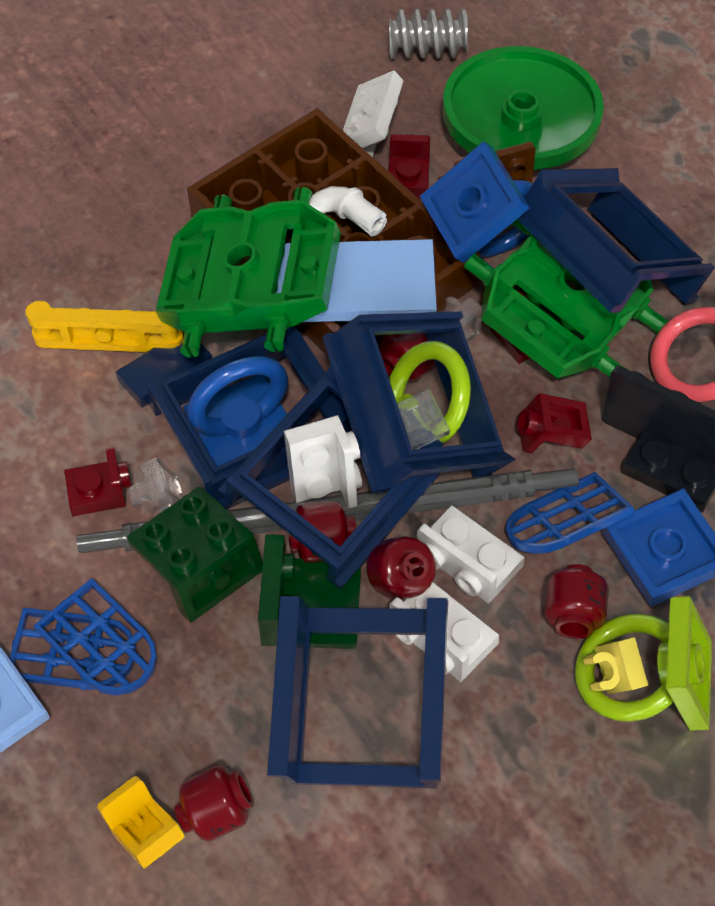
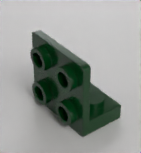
(198, 552)
(293, 577)

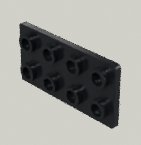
(672, 434)

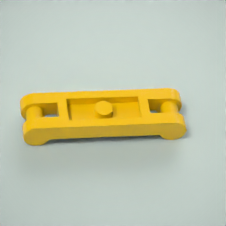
(99, 329)

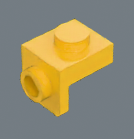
(139, 822)

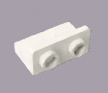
(373, 110)
(323, 461)
(470, 554)
(467, 636)

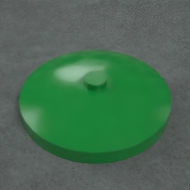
(521, 98)

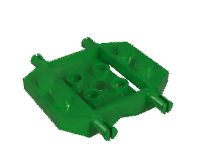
(211, 294)
(539, 334)

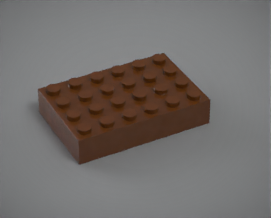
(318, 156)

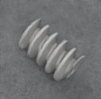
(428, 33)

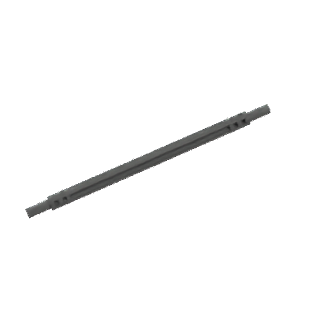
(438, 496)

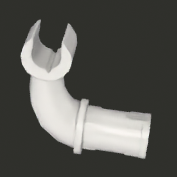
(351, 205)

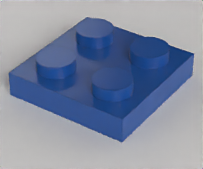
(665, 547)

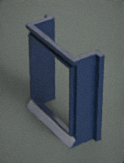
(593, 254)
(174, 391)
(375, 412)
(353, 553)
(290, 691)

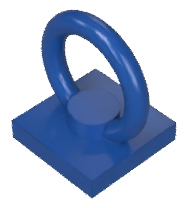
(477, 204)
(241, 415)

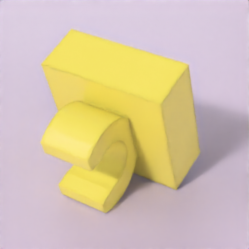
(619, 666)

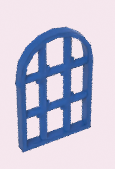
(531, 546)
(59, 637)
(81, 638)

